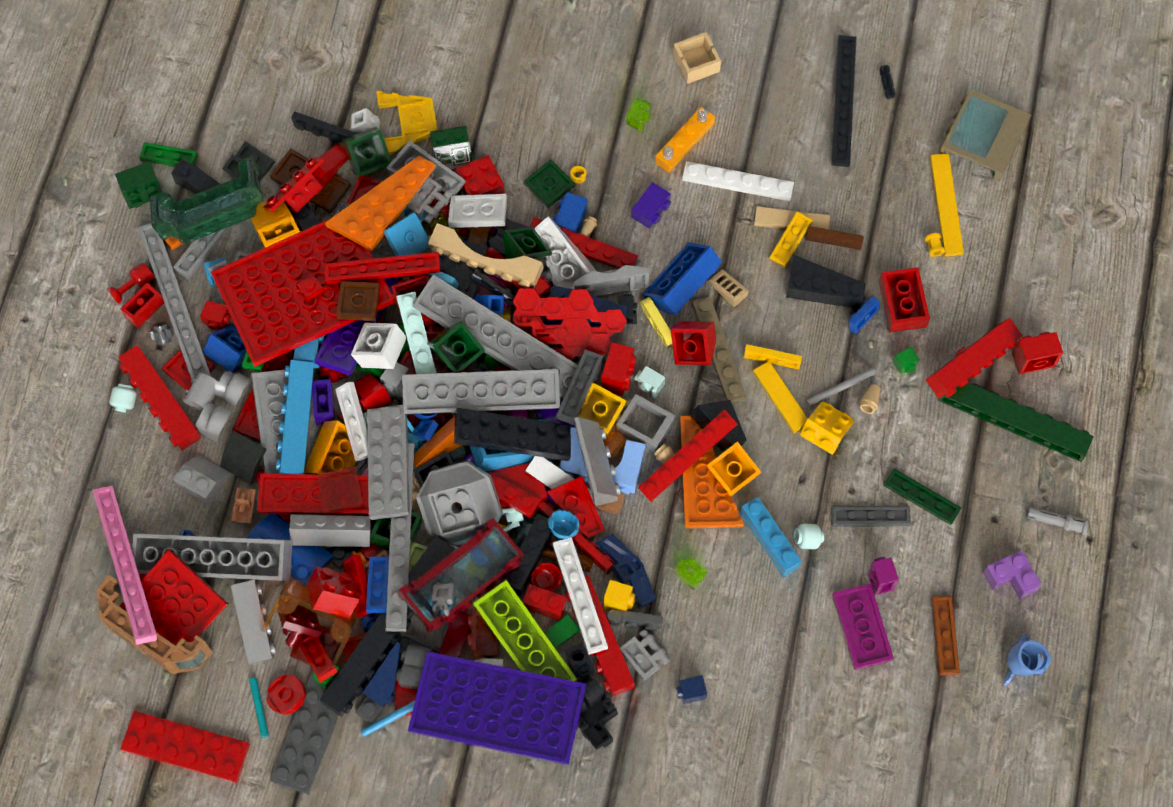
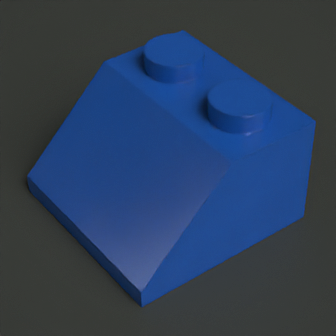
(226, 348)

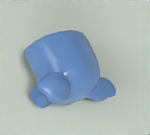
(1025, 659)

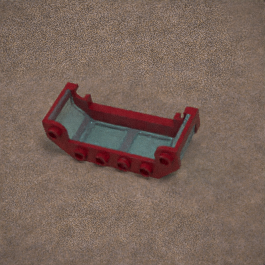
(470, 568)

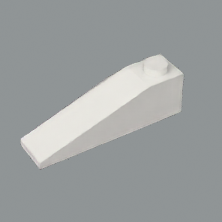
(566, 261)

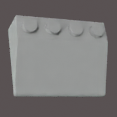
(596, 461)

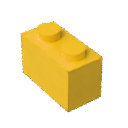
(619, 597)

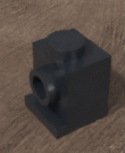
(627, 300)

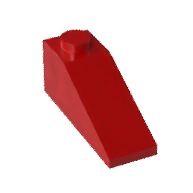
(333, 161)

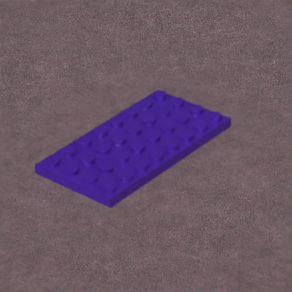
(497, 708)

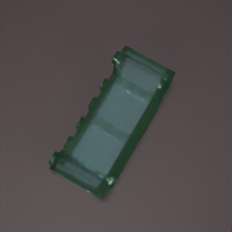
(209, 209)

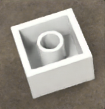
(378, 345)

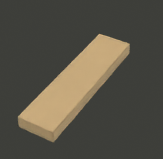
(781, 218)

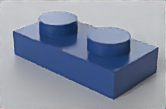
(867, 311)

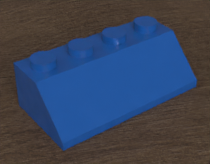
(682, 277)
(303, 558)

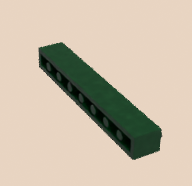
(1020, 420)

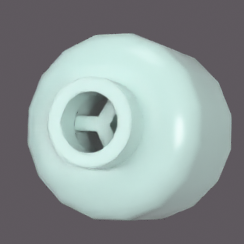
(123, 398)
(808, 536)

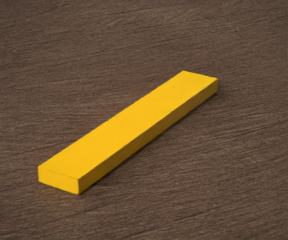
(946, 205)

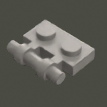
(424, 197)
(640, 659)

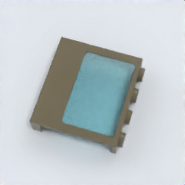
(985, 131)

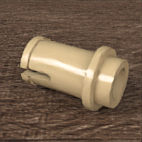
(588, 226)

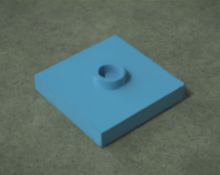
(407, 236)

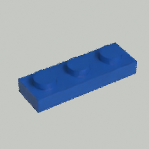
(377, 585)

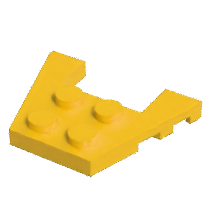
(415, 116)

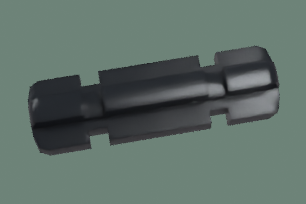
(887, 81)

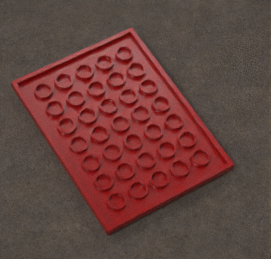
(266, 300)

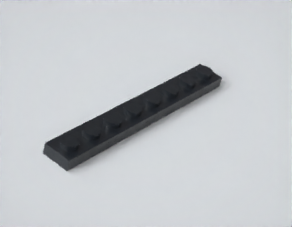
(843, 101)

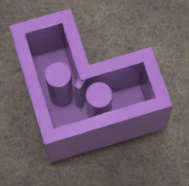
(1015, 570)

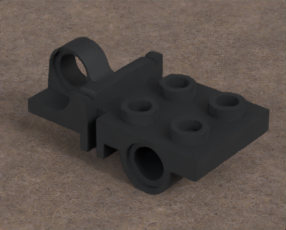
(595, 713)

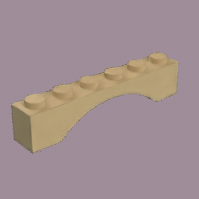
(520, 269)

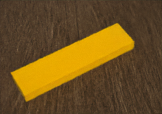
(780, 396)

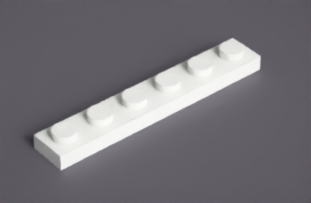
(738, 181)
(580, 596)

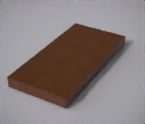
(329, 195)

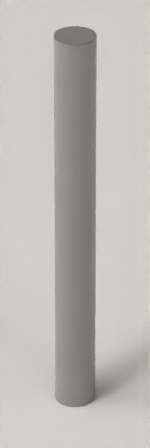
(840, 387)

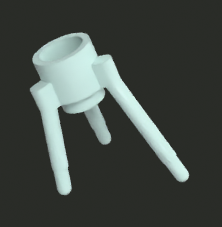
(512, 516)

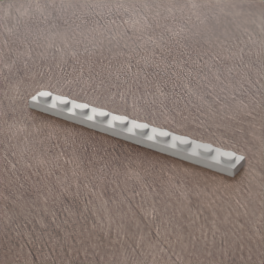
(174, 302)
(399, 560)

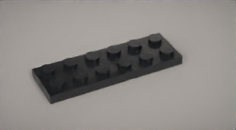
(512, 434)

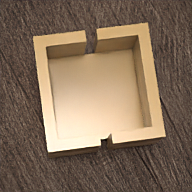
(696, 57)

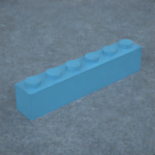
(296, 417)

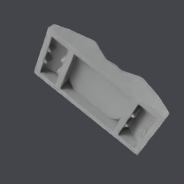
(614, 281)

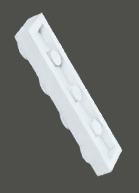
(353, 420)

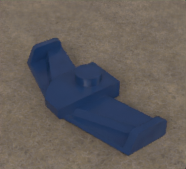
(628, 569)

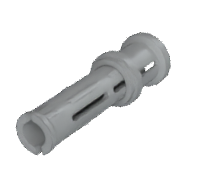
(1067, 522)

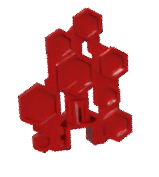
(574, 331)

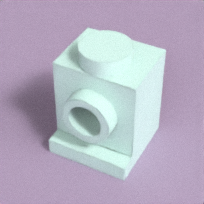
(650, 381)

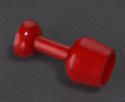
(139, 276)

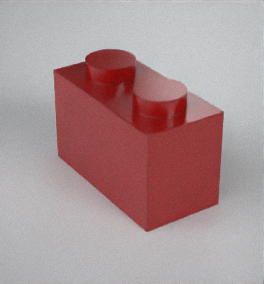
(142, 305)
(371, 392)
(545, 602)

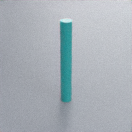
(258, 707)

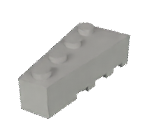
(251, 618)

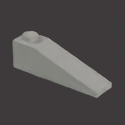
(441, 174)

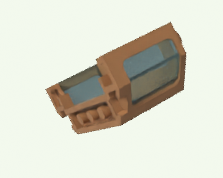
(174, 659)

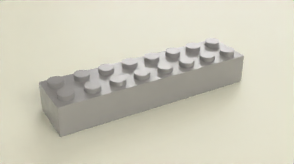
(217, 555)

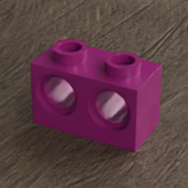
(883, 575)

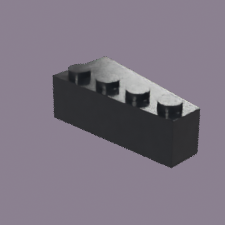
(822, 285)

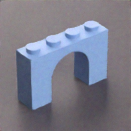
(626, 472)

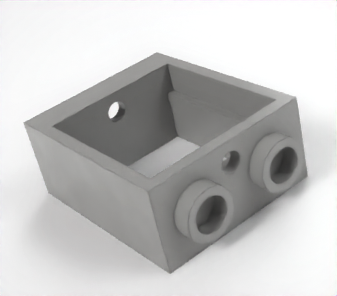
(651, 444)

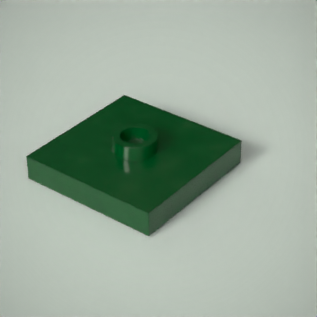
(549, 183)

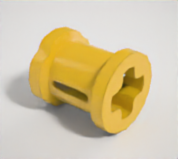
(934, 244)

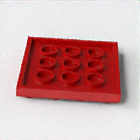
(179, 600)

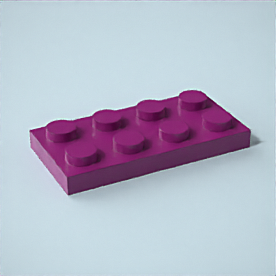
(862, 626)

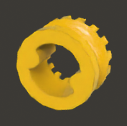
(578, 169)

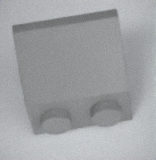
(201, 479)

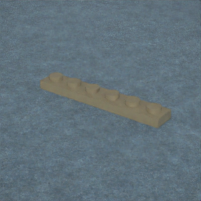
(722, 356)

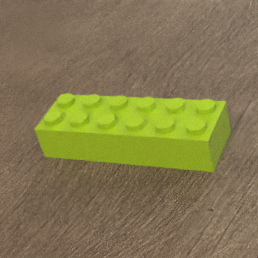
(521, 633)

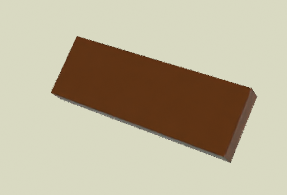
(834, 238)

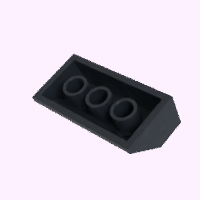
(532, 540)

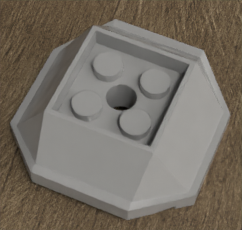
(460, 484)

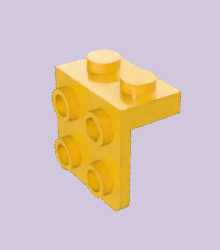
(826, 427)

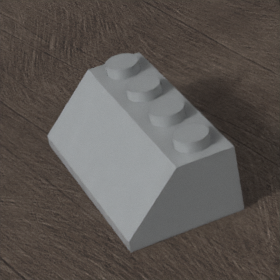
(330, 530)

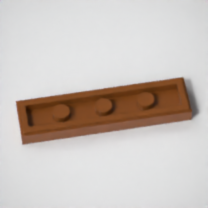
(945, 635)

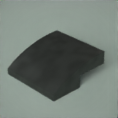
(263, 161)
(242, 457)

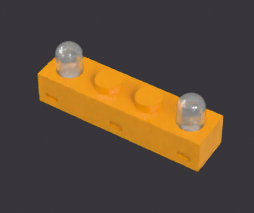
(685, 139)

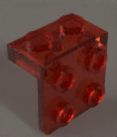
(482, 639)

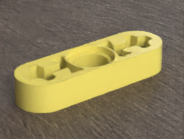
(656, 321)

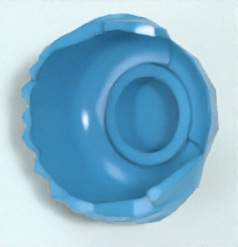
(563, 524)

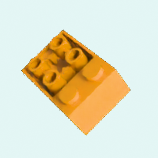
(274, 225)

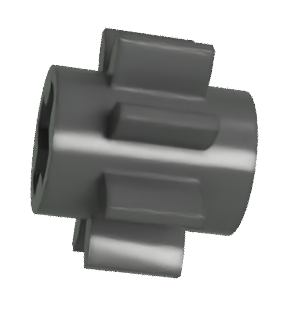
(161, 332)

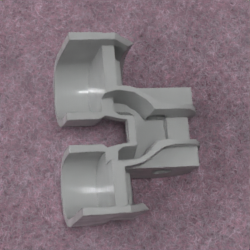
(202, 394)

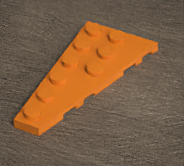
(382, 205)
(704, 497)

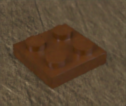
(358, 301)

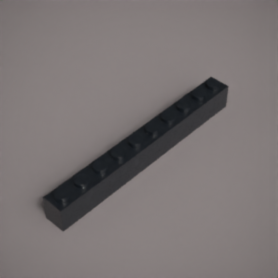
(376, 643)

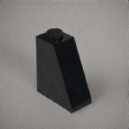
(705, 413)

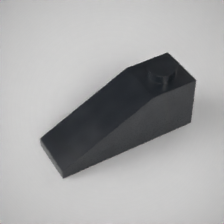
(192, 177)

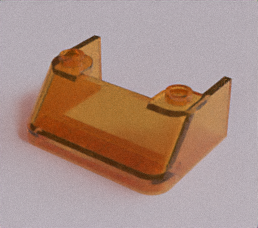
(296, 593)

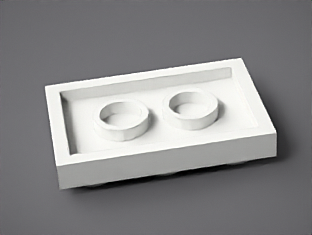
(477, 210)

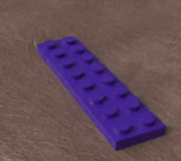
(339, 344)

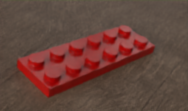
(301, 495)
(185, 746)

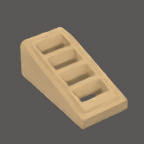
(733, 300)

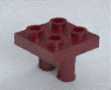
(299, 622)

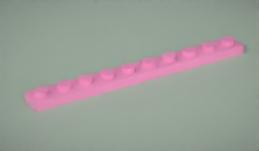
(124, 565)

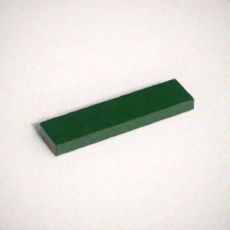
(922, 496)

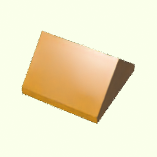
(734, 469)

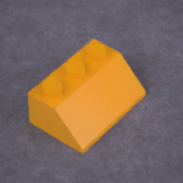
(331, 450)

